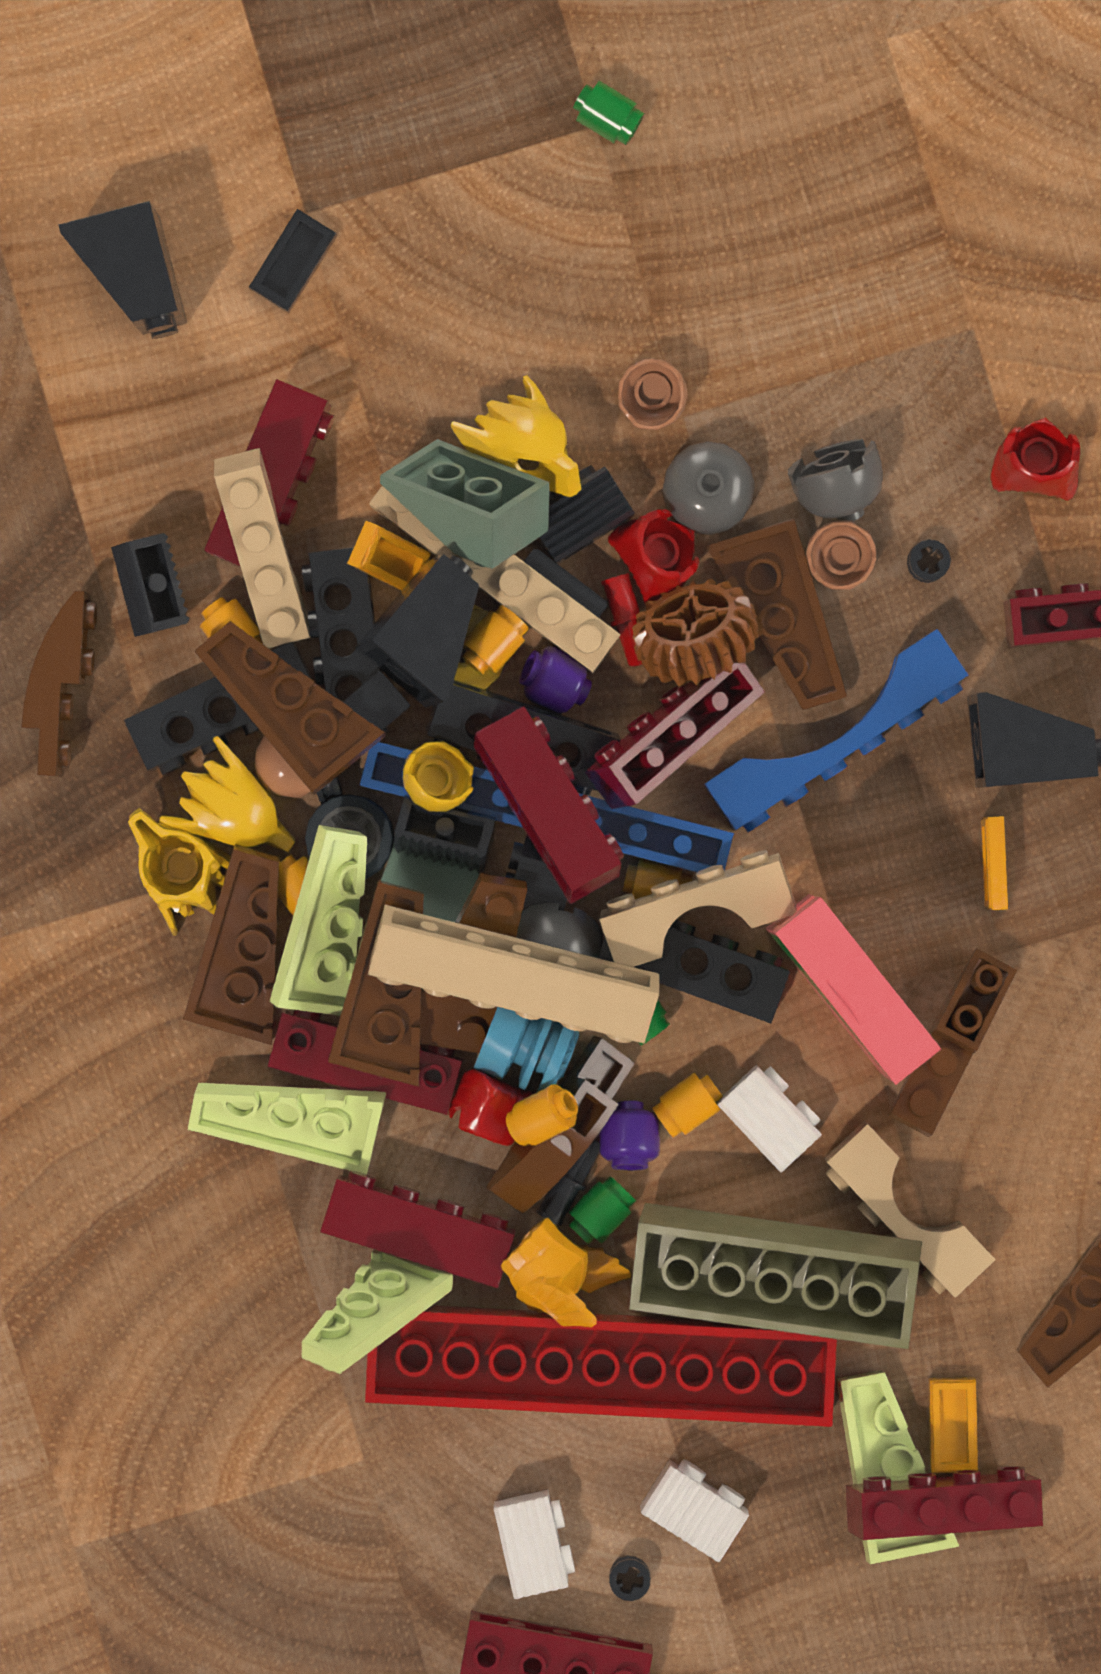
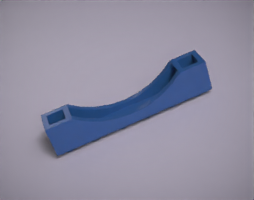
(916, 677)

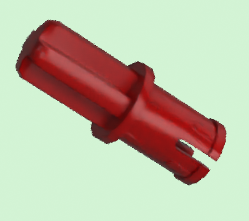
(624, 611)

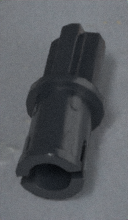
(563, 1193)

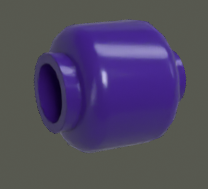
(554, 680)
(630, 1137)

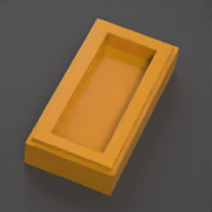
(387, 556)
(994, 863)
(952, 1424)

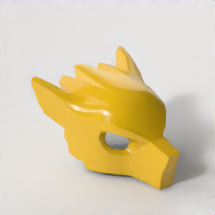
(527, 432)
(230, 806)
(177, 867)

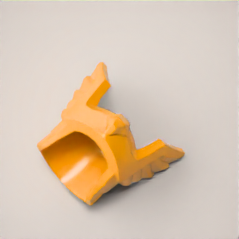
(552, 1269)

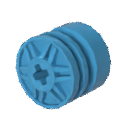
(533, 1044)

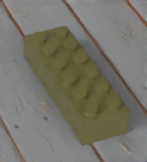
(775, 1275)

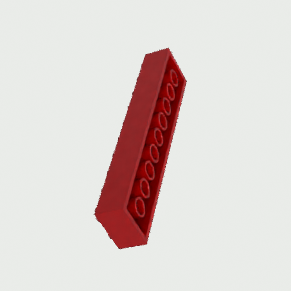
(607, 1369)

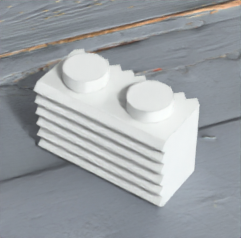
(770, 1117)
(695, 1509)
(532, 1543)

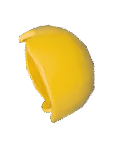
(437, 776)

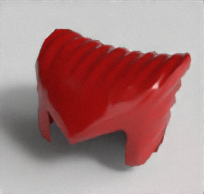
(1037, 461)
(656, 552)
(485, 1106)

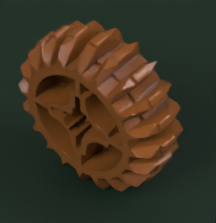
(695, 632)

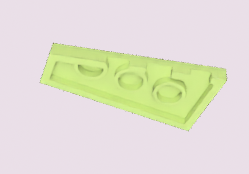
(324, 926)
(300, 1122)
(375, 1307)
(882, 1447)

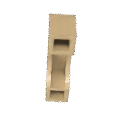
(261, 548)
(753, 891)
(948, 1251)

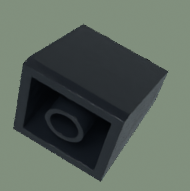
(132, 263)
(425, 630)
(1026, 744)

